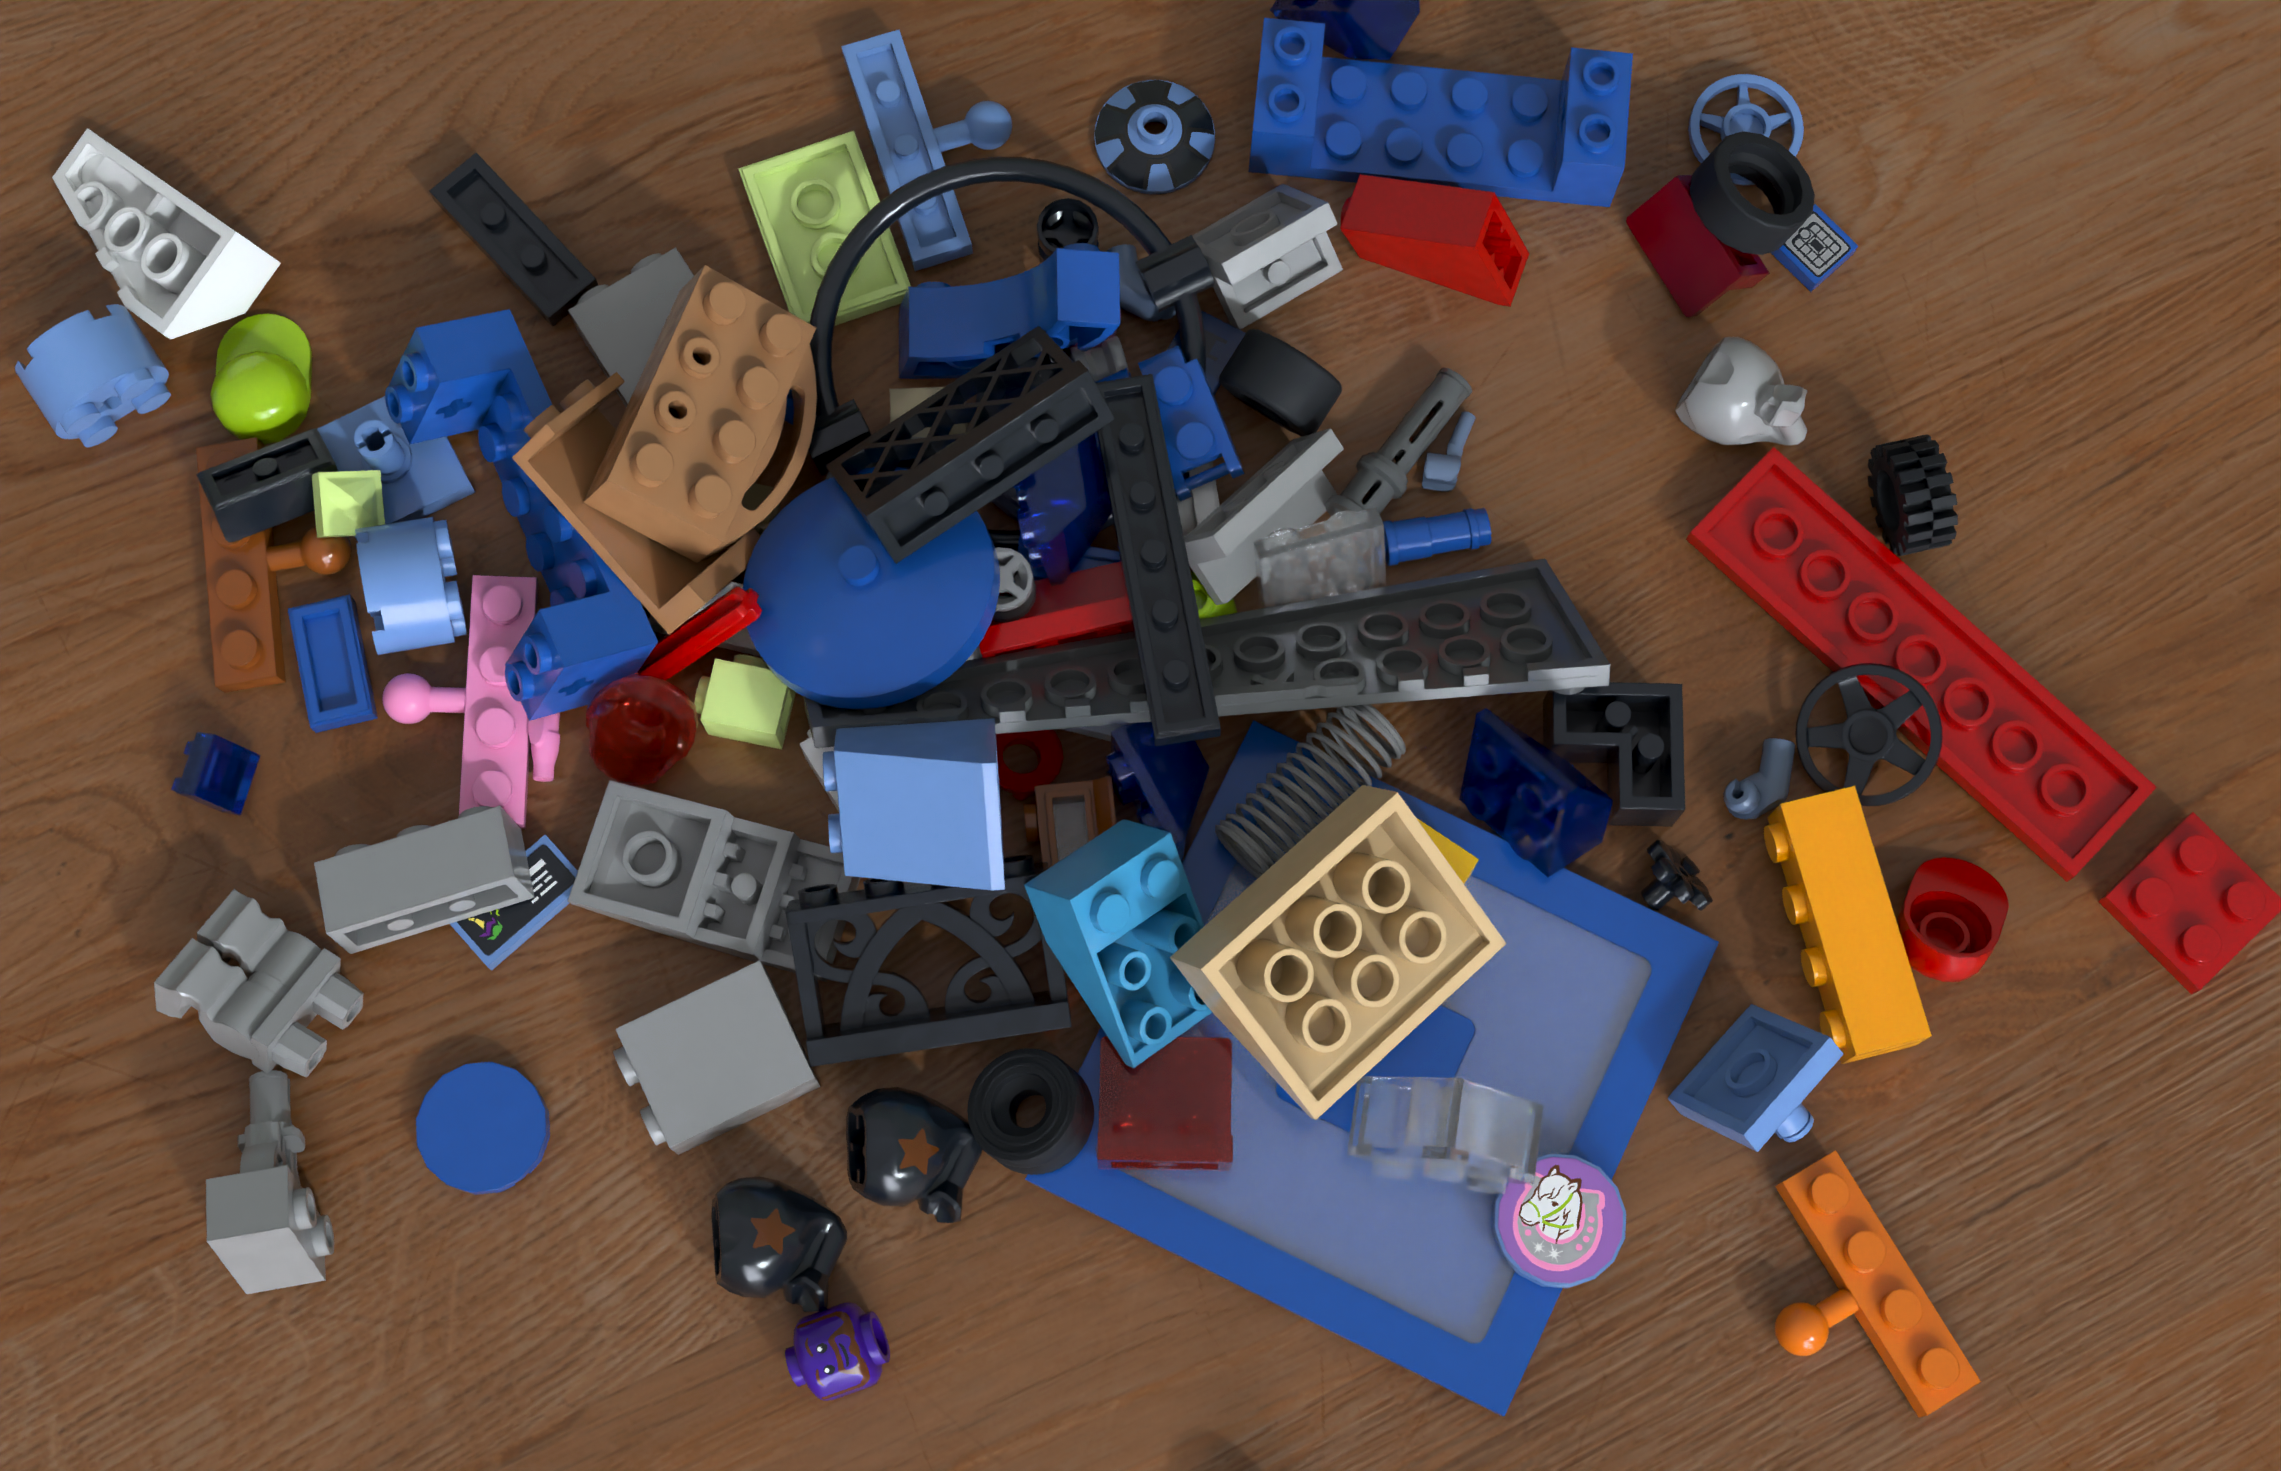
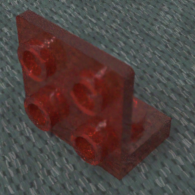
(1168, 1108)

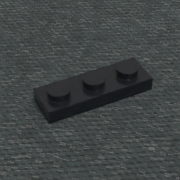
(513, 238)

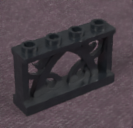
(871, 1032)

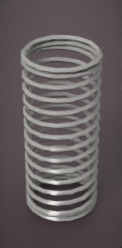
(1252, 851)

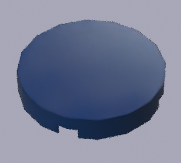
(482, 1128)

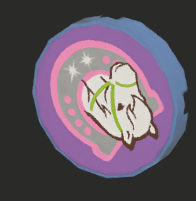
(1562, 1225)

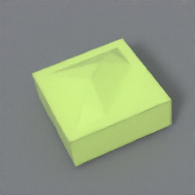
(347, 502)

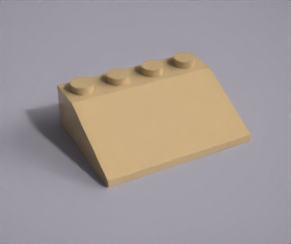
(1340, 948)

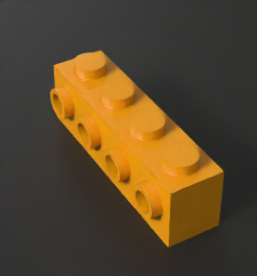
(1846, 925)

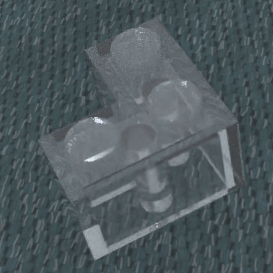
(1447, 1130)

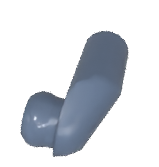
(1132, 291)
(1765, 788)

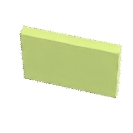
(804, 213)

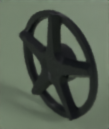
(1869, 732)

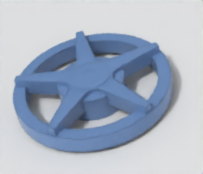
(1744, 115)

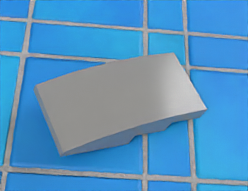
(703, 875)

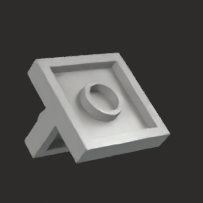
(1269, 252)

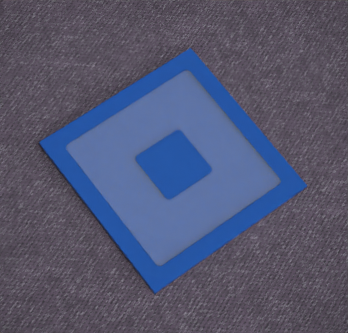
(1410, 1267)

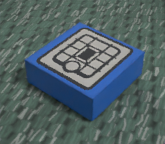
(1815, 250)

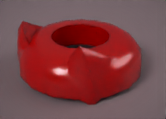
(1050, 758)

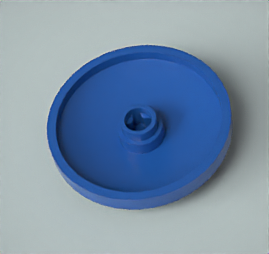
(850, 620)

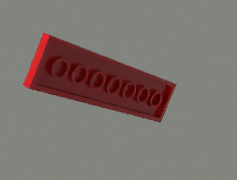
(1862, 604)

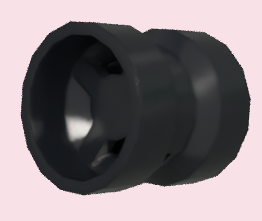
(1065, 223)

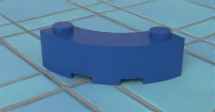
(959, 327)

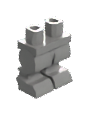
(269, 998)

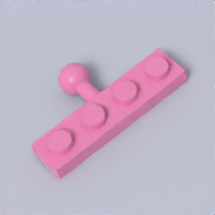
(494, 723)

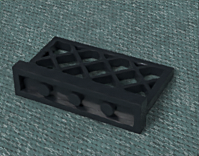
(970, 469)

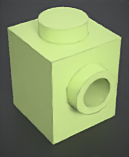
(745, 702)

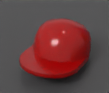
(1951, 918)

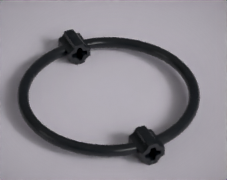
(1170, 275)

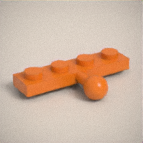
(1872, 1286)

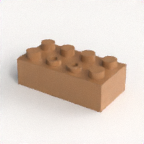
(709, 419)

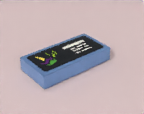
(503, 930)

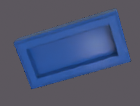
(332, 663)

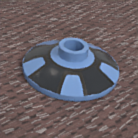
(1148, 160)

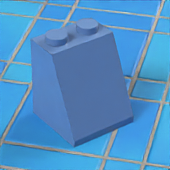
(918, 803)

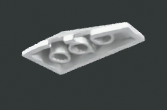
(164, 251)

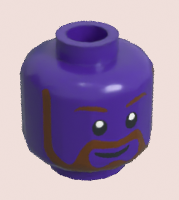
(838, 1351)

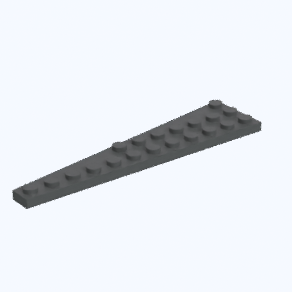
(1373, 646)

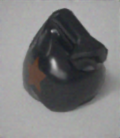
(909, 1151)
(775, 1240)

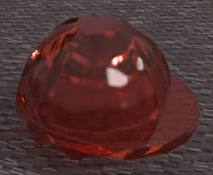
(640, 728)

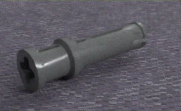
(1377, 470)

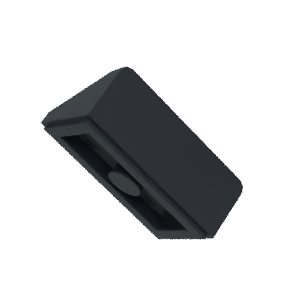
(266, 485)

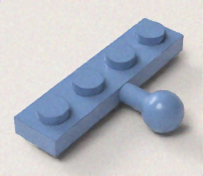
(911, 147)

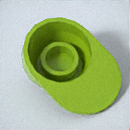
(262, 378)

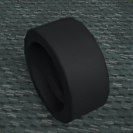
(1734, 217)

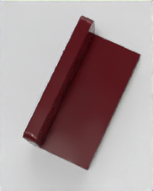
(1686, 253)

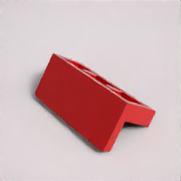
(1082, 608)

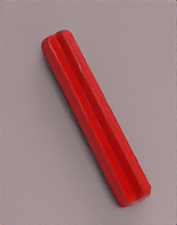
(702, 633)

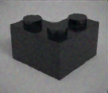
(1637, 735)

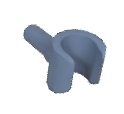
(1442, 470)

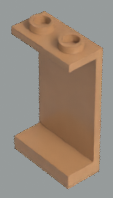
(563, 464)

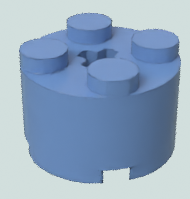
(93, 374)
(406, 584)

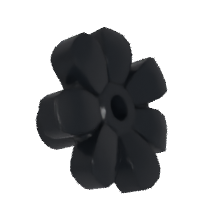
(1674, 879)

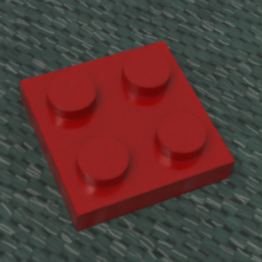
(2192, 903)

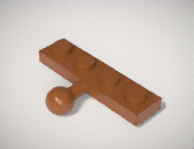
(245, 587)

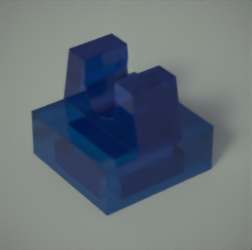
(217, 773)

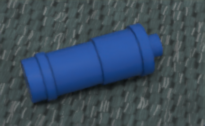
(1435, 535)

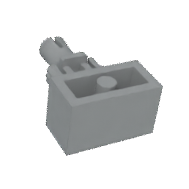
(262, 1217)

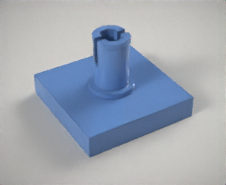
(413, 477)
(1757, 1079)

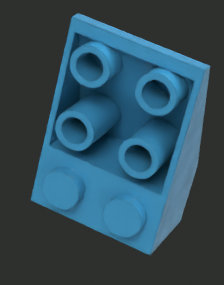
(1113, 925)

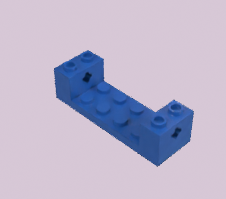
(1440, 124)
(483, 379)

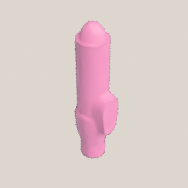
(544, 746)

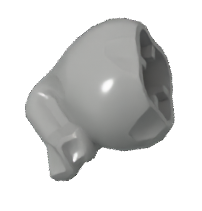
(1742, 398)

